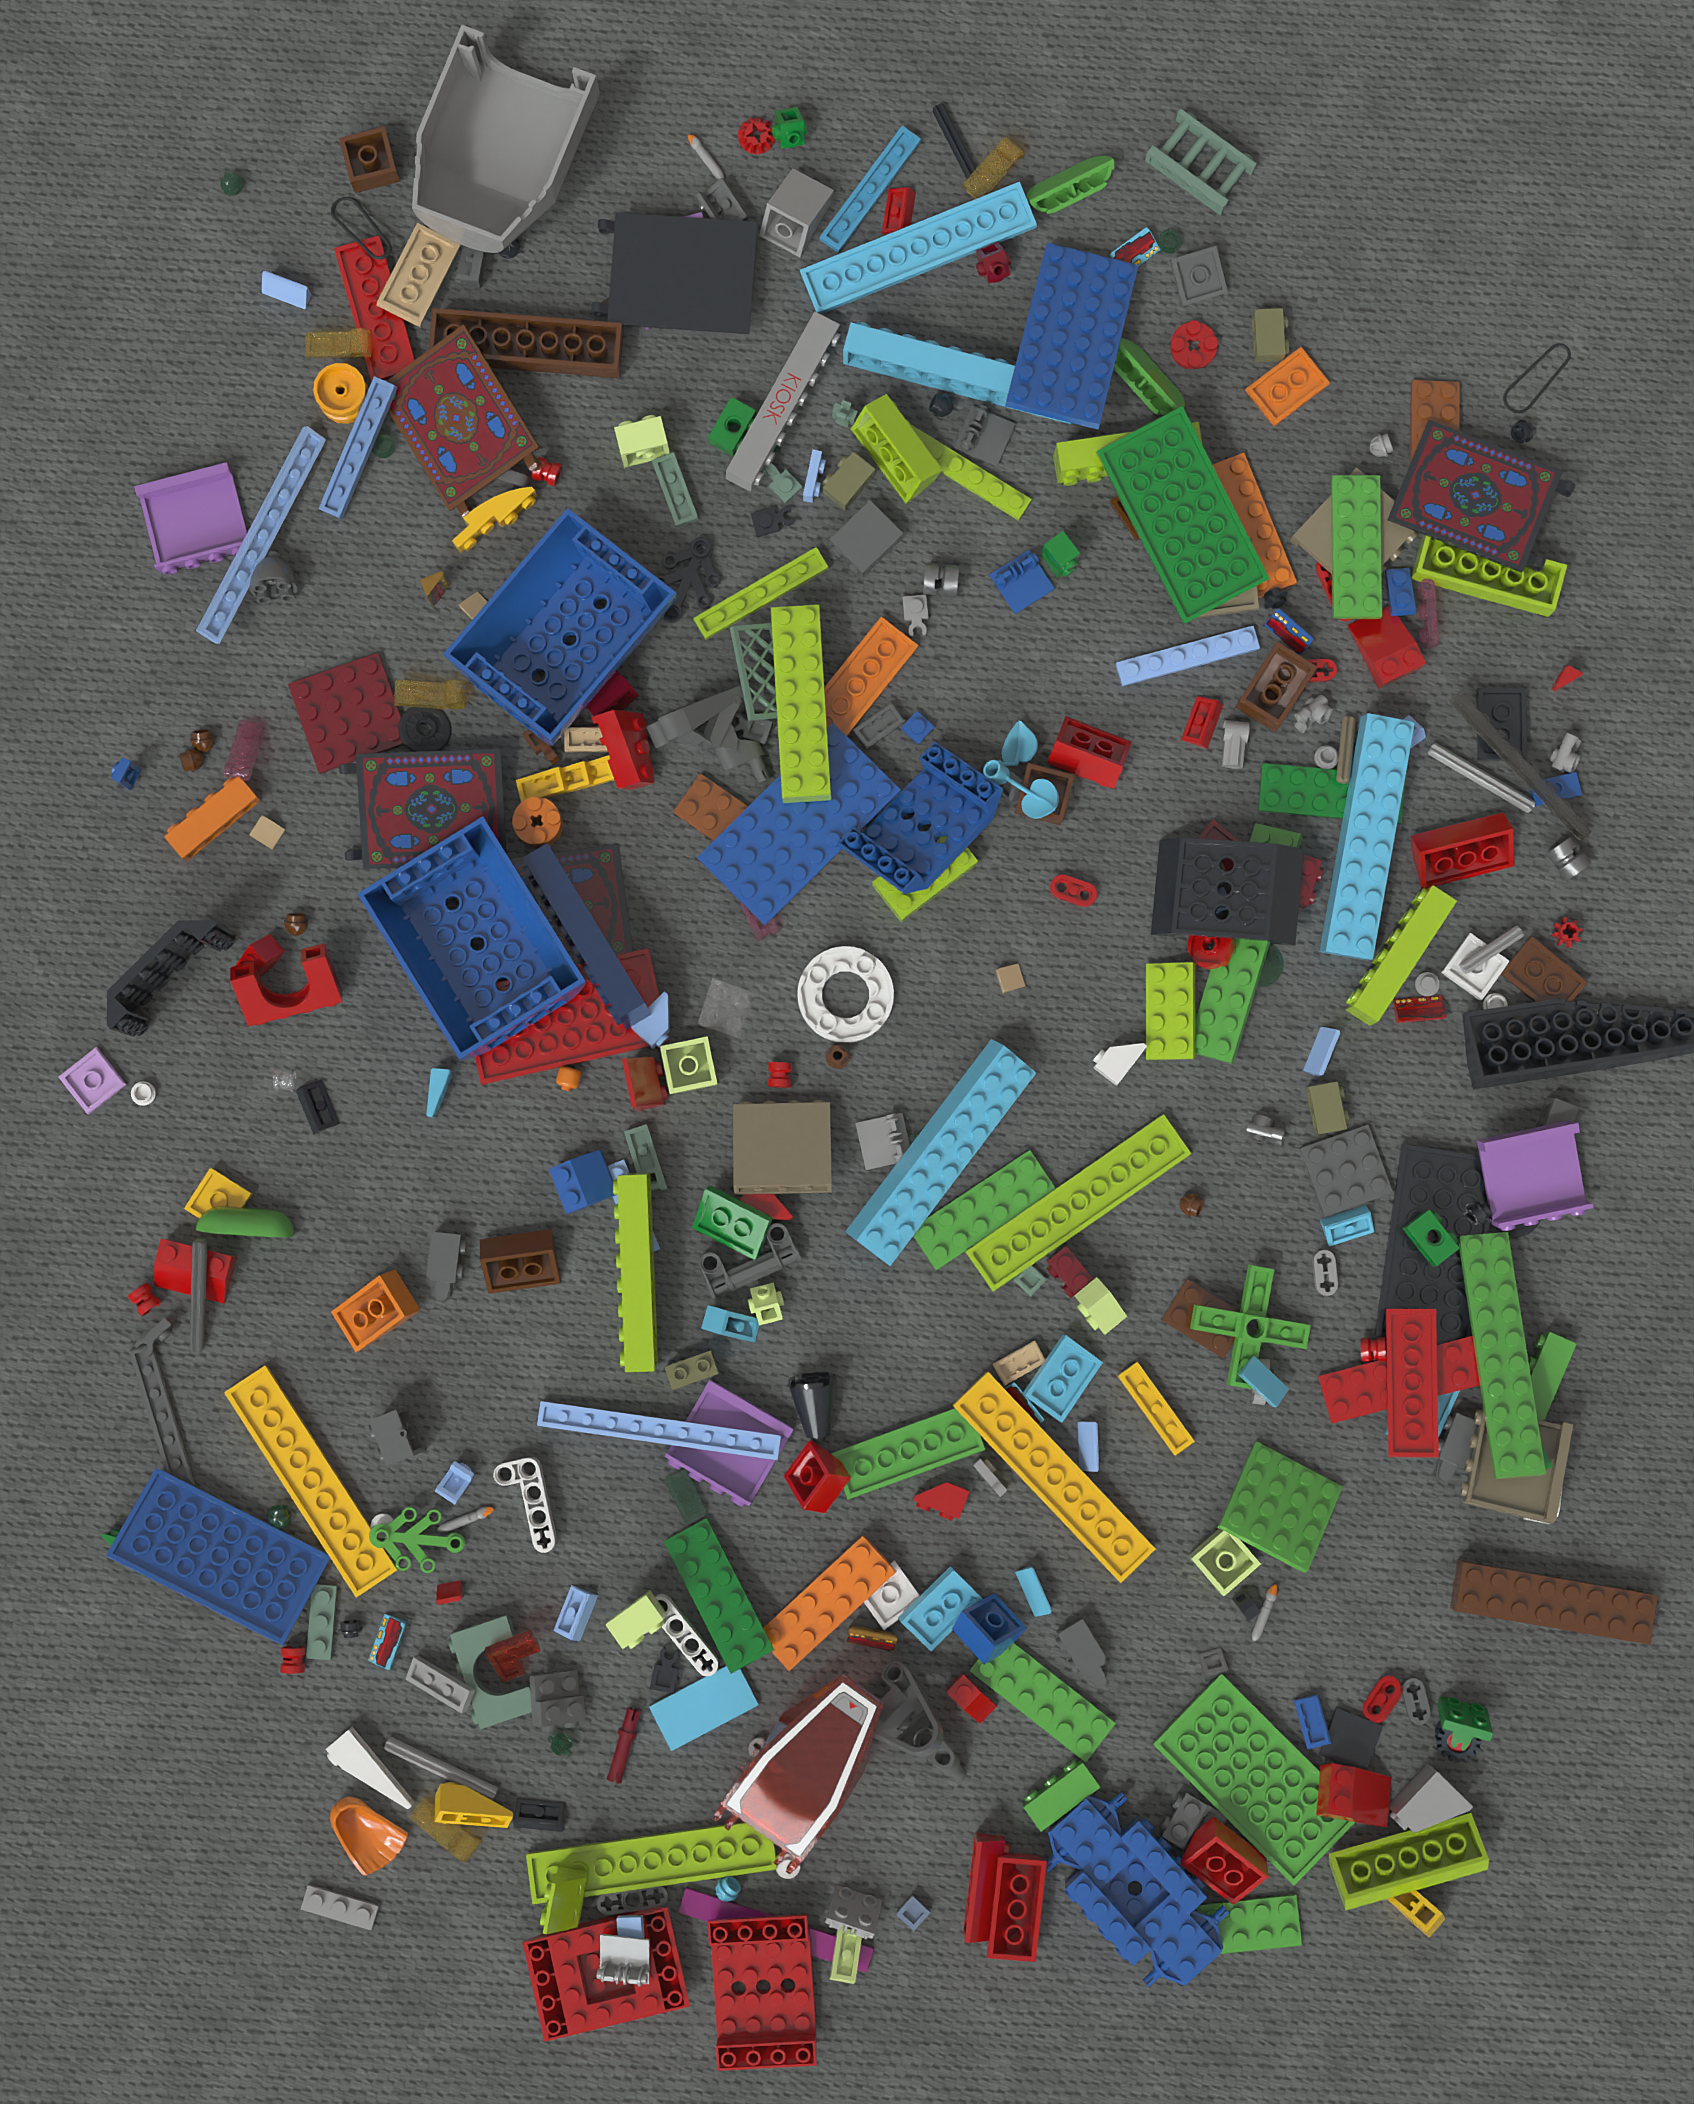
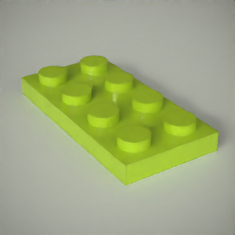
(1170, 1011)

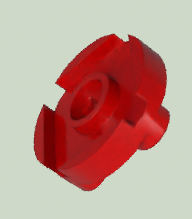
(1207, 345)
(1212, 958)

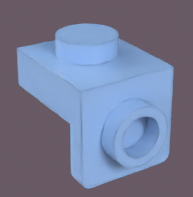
(455, 1482)

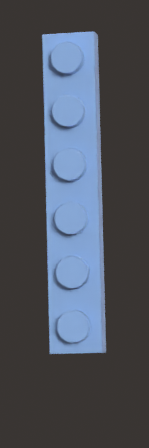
(1187, 656)

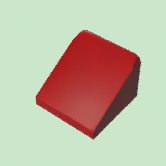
(1565, 677)
(449, 1592)

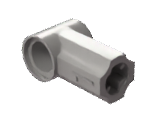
(1234, 743)

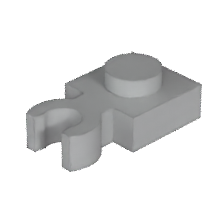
(915, 611)
(986, 1470)

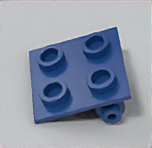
(1022, 581)

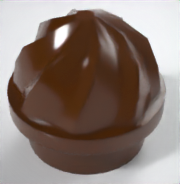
(202, 740)
(191, 760)
(296, 923)
(1191, 1204)

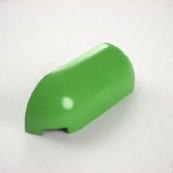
(1071, 184)
(1147, 379)
(245, 1222)

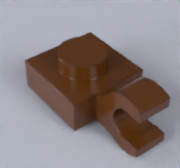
(540, 746)

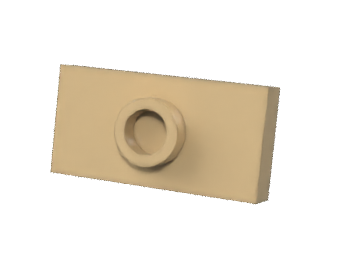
(583, 740)
(1019, 1362)

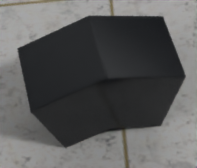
(1246, 1605)

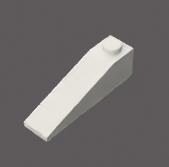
(360, 1761)

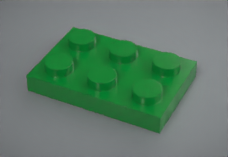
(732, 1222)

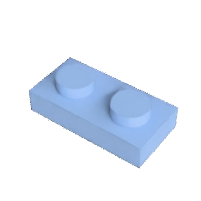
(816, 466)

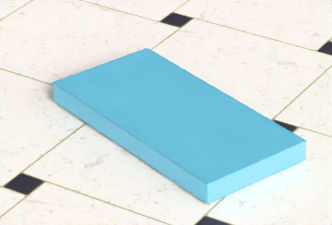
(703, 1706)

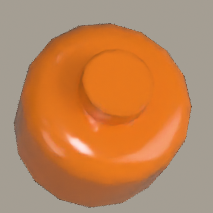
(568, 1078)

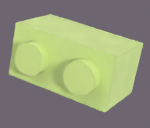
(1100, 1306)

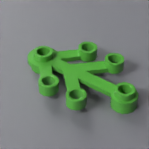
(412, 1538)

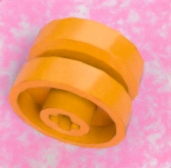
(332, 382)

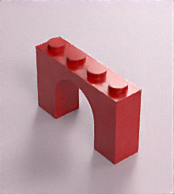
(263, 1005)

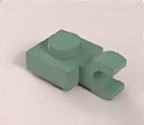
(844, 414)
(783, 484)

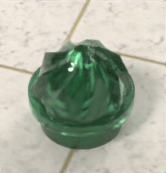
(231, 184)
(279, 1516)

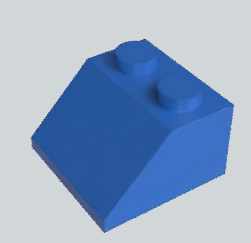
(583, 1181)
(988, 1628)

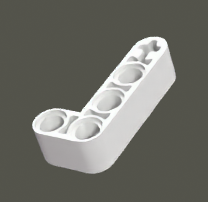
(531, 1504)
(686, 1633)

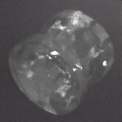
(284, 1080)

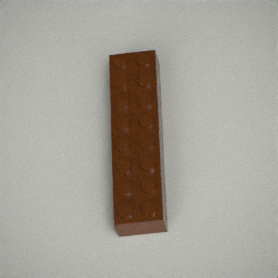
(537, 341)
(1553, 1602)

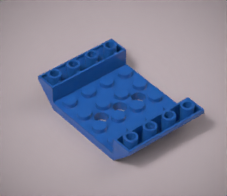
(945, 795)

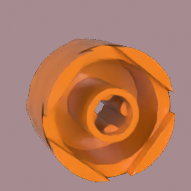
(537, 809)

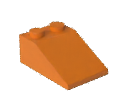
(375, 1310)

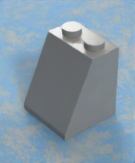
(795, 212)
(1427, 1801)

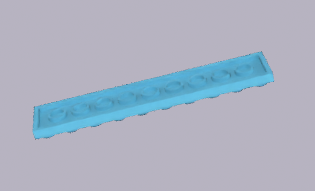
(918, 248)

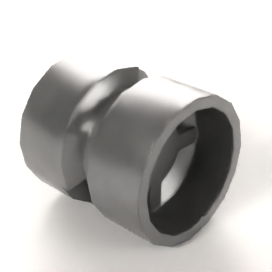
(949, 581)
(1569, 858)

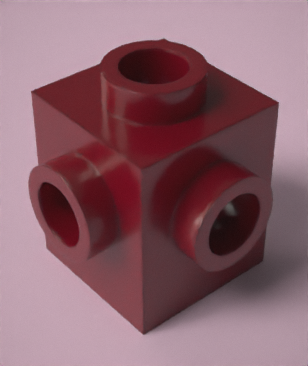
(993, 263)

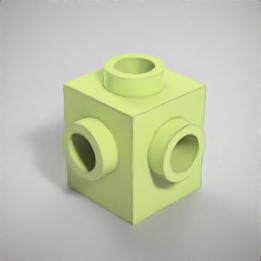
(765, 1299)

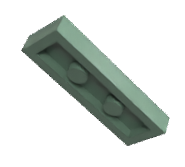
(675, 490)
(321, 1622)

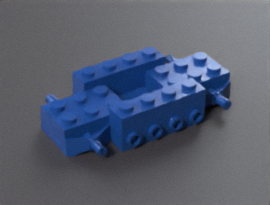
(1157, 1917)

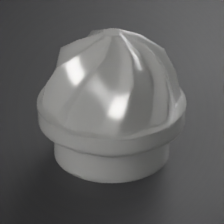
(1381, 446)

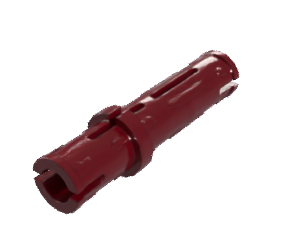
(626, 1736)

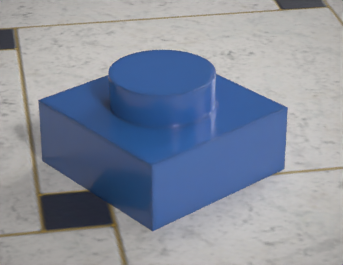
(917, 728)

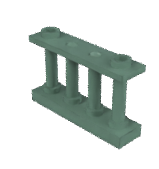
(1193, 184)

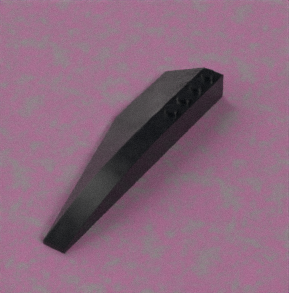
(1569, 1039)

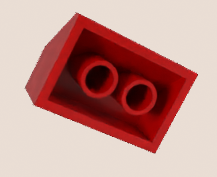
(1089, 752)
(174, 1270)
(1224, 1861)

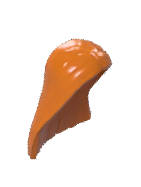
(366, 1835)

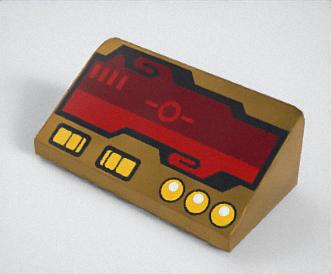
(435, 586)
(871, 1638)

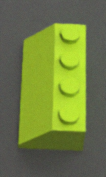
(896, 448)

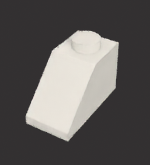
(1117, 1061)

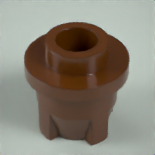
(837, 1064)

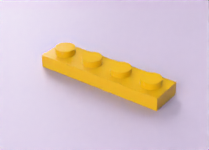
(1155, 1408)

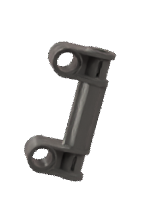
(752, 1269)

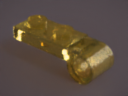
(993, 168)
(339, 344)
(430, 694)
(450, 1836)

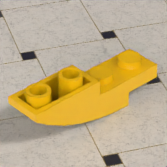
(500, 508)

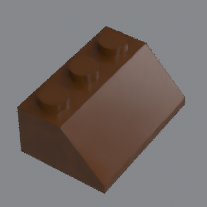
(519, 1261)

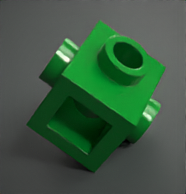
(789, 127)

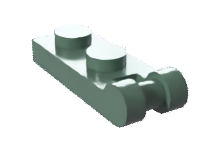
(645, 1155)

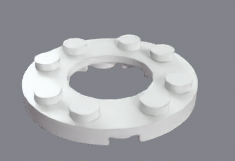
(845, 960)

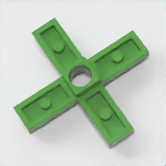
(1233, 1323)

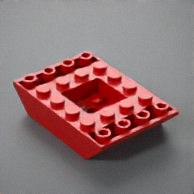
(567, 1985)

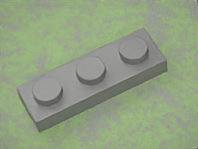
(440, 1684)
(340, 1907)

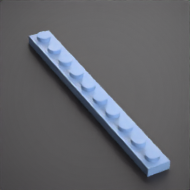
(261, 534)
(659, 1430)

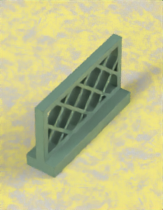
(743, 668)

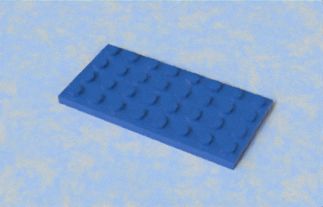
(1072, 336)
(782, 846)
(218, 1556)

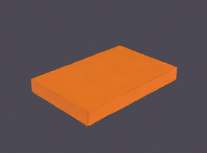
(1287, 386)

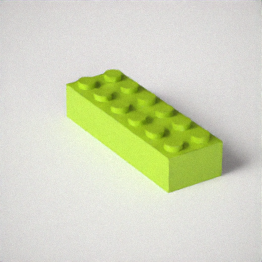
(1079, 461)
(1487, 580)
(1401, 954)
(1408, 1861)

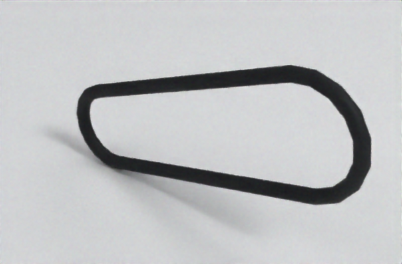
(353, 236)
(1528, 370)

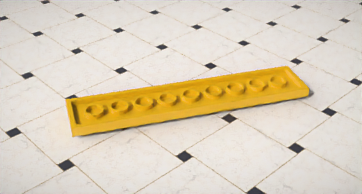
(1054, 1477)
(310, 1480)

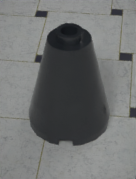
(814, 1402)

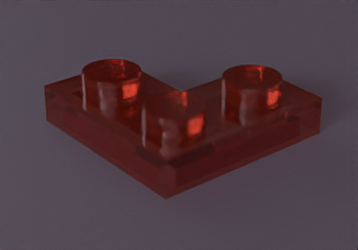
(506, 1654)

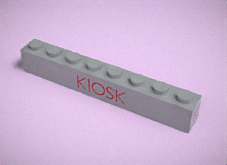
(782, 402)

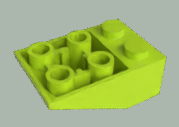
(564, 1900)

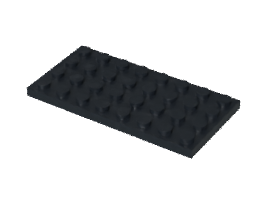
(1450, 1187)

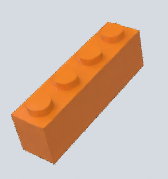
(211, 818)

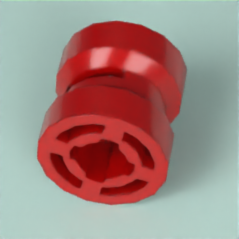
(549, 472)
(779, 1074)
(144, 1299)
(1373, 1349)
(292, 1660)

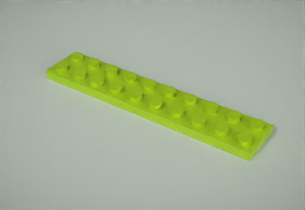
(1078, 1202)
(656, 1859)

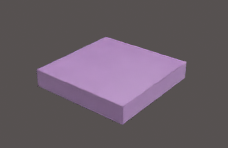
(92, 1080)

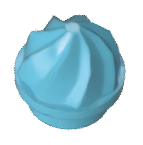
(727, 1888)

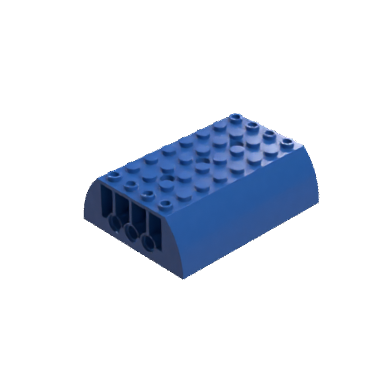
(543, 604)
(437, 941)

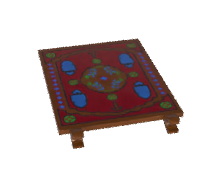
(460, 420)

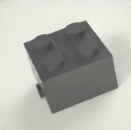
(396, 1436)

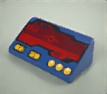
(1289, 631)

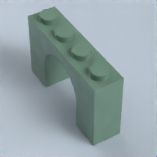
(488, 1706)

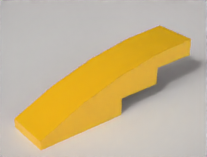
(565, 779)

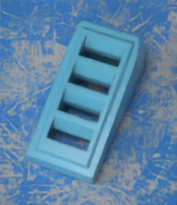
(437, 1088)

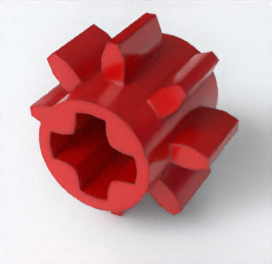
(1565, 938)

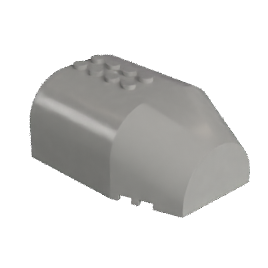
(495, 146)

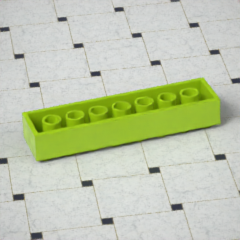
(800, 703)
(637, 1272)

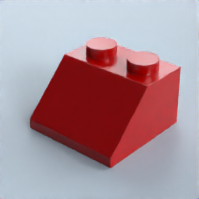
(816, 1478)

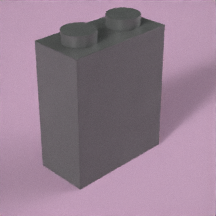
(865, 539)

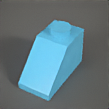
(730, 1324)

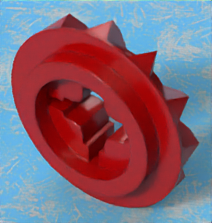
(750, 143)

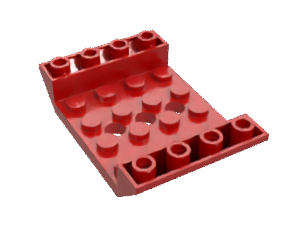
(763, 2026)

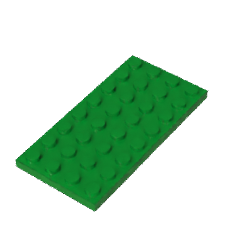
(1182, 515)

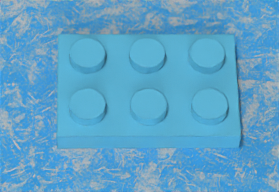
(1062, 1378)
(938, 1608)

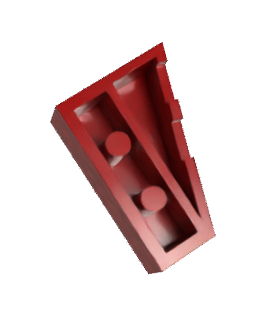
(628, 748)

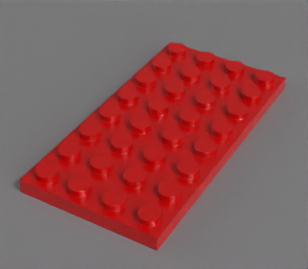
(573, 1032)

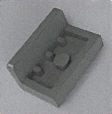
(722, 202)

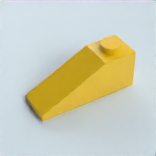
(465, 1806)
(1418, 1911)

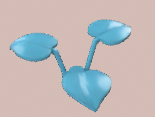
(1021, 746)

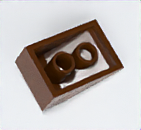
(1276, 687)

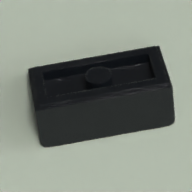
(317, 1106)
(539, 1814)

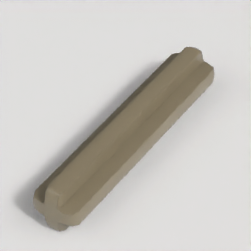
(1346, 750)

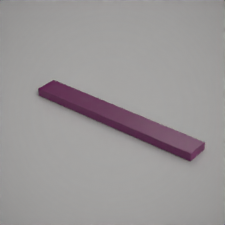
(708, 1907)

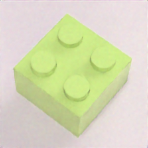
(641, 440)
(688, 1065)
(1224, 1561)
(636, 1619)

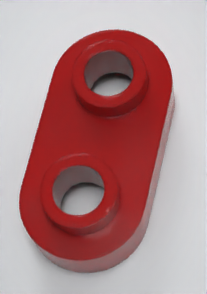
(1073, 890)
(1380, 1698)

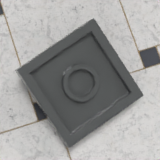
(1198, 276)

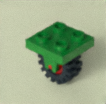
(1461, 1728)

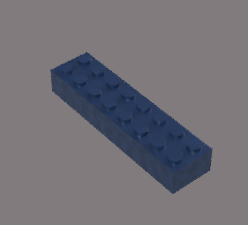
(588, 940)

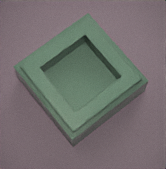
(1030, 1280)

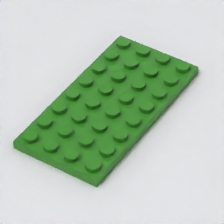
(1252, 1777)

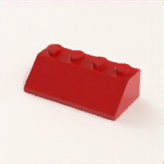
(1463, 850)
(981, 1885)
(1016, 1907)

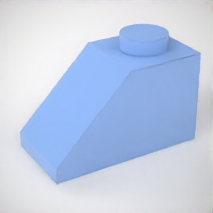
(657, 1025)

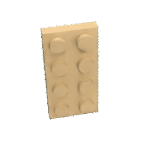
(418, 274)

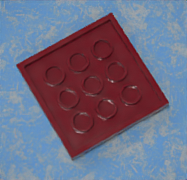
(347, 712)

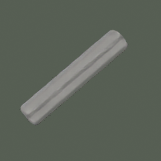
(1491, 949)

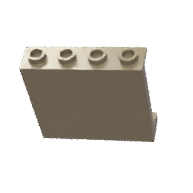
(1315, 533)
(782, 1147)
(1524, 1497)

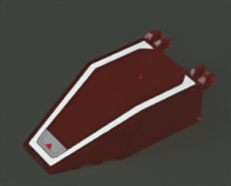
(805, 1768)

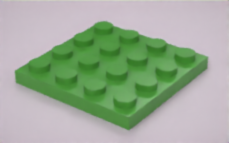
(1280, 1507)

